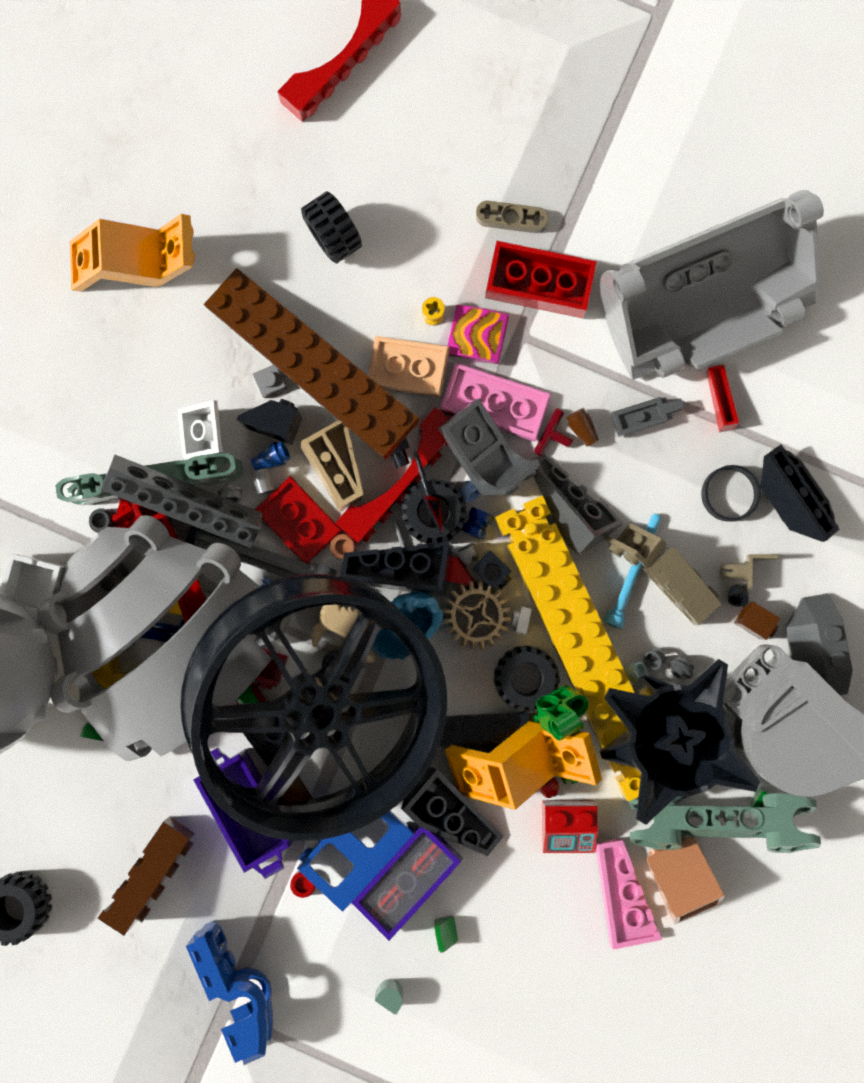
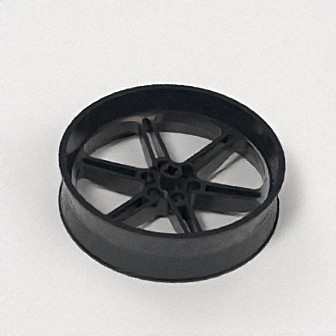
(375, 791)

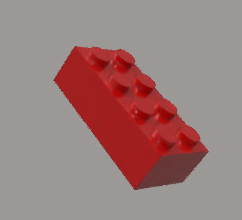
(540, 279)

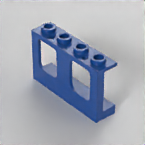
(366, 860)

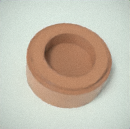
(342, 544)

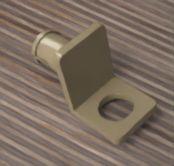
(745, 570)

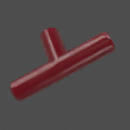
(551, 433)

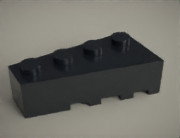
(402, 568)

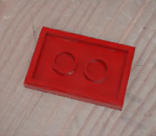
(298, 520)

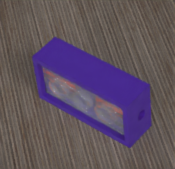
(407, 881)

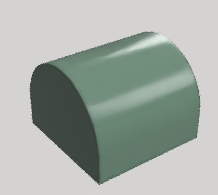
(390, 995)

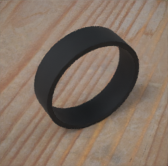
(756, 489)

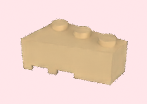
(334, 463)

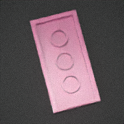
(511, 405)

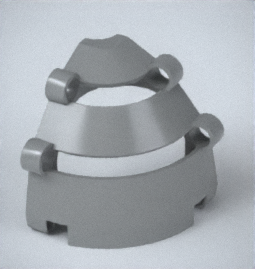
(157, 573)

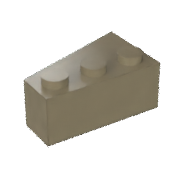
(683, 585)

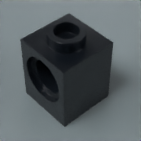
(491, 559)

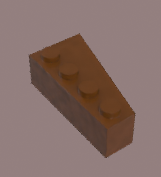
(148, 876)

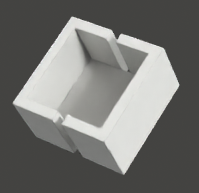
(31, 581)

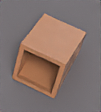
(684, 880)

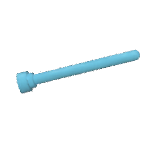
(616, 616)

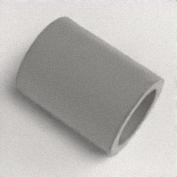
(262, 481)

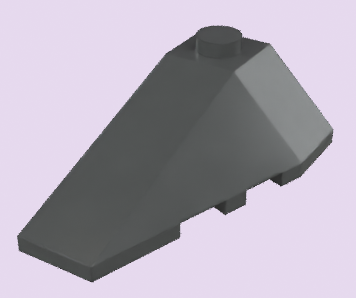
(576, 514)

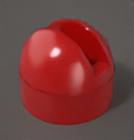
(550, 789)

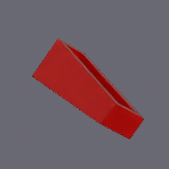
(722, 398)

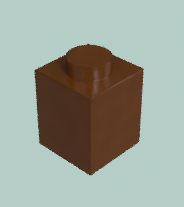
(757, 621)

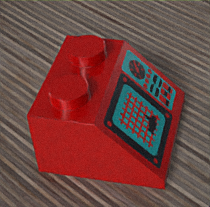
(569, 826)

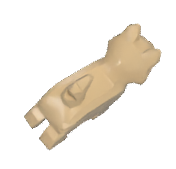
(339, 621)

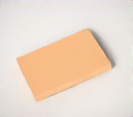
(409, 366)

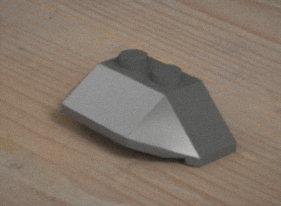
(819, 638)

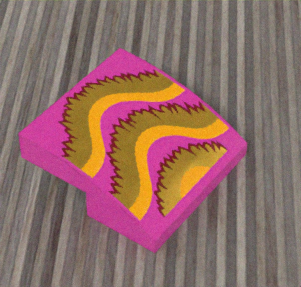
(477, 334)

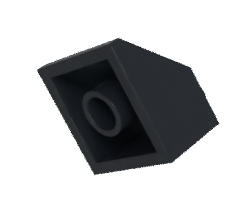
(273, 419)

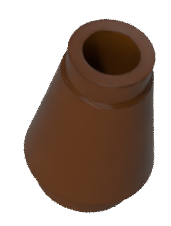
(582, 425)

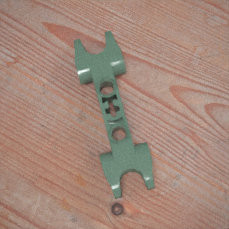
(189, 471)
(772, 821)

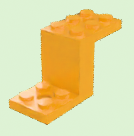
(131, 253)
(522, 765)

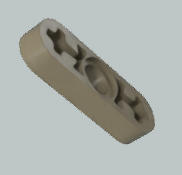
(519, 209)

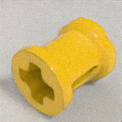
(430, 304)

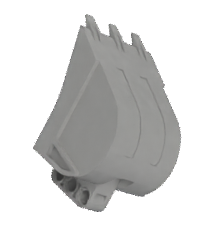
(794, 726)

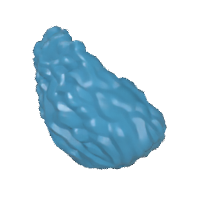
(422, 611)

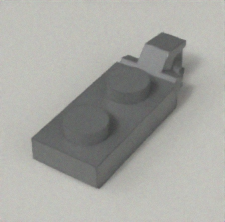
(644, 415)

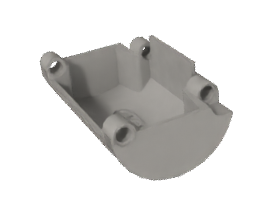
(716, 289)

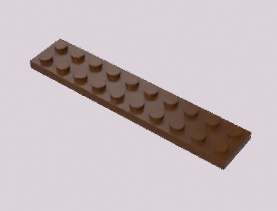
(312, 363)

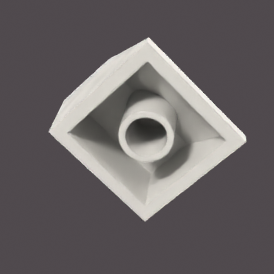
(200, 429)

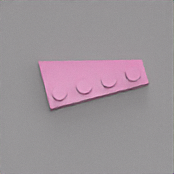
(625, 907)

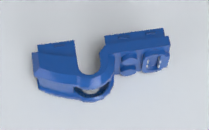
(216, 970)

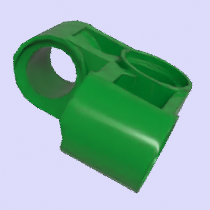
(561, 712)

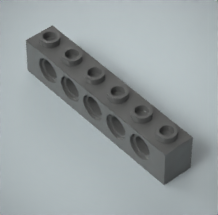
(182, 501)

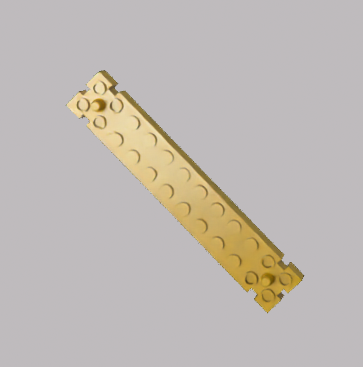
(570, 623)

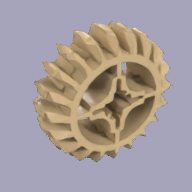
(486, 595)

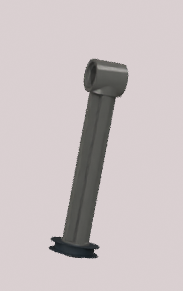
(258, 556)

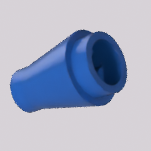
(272, 456)

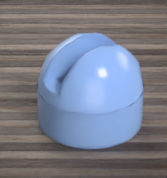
(469, 492)

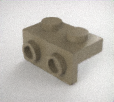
(636, 545)

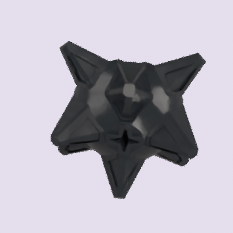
(677, 740)

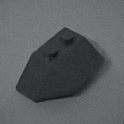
(797, 495)

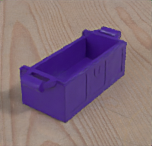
(247, 845)

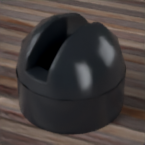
(742, 598)

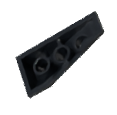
(445, 811)

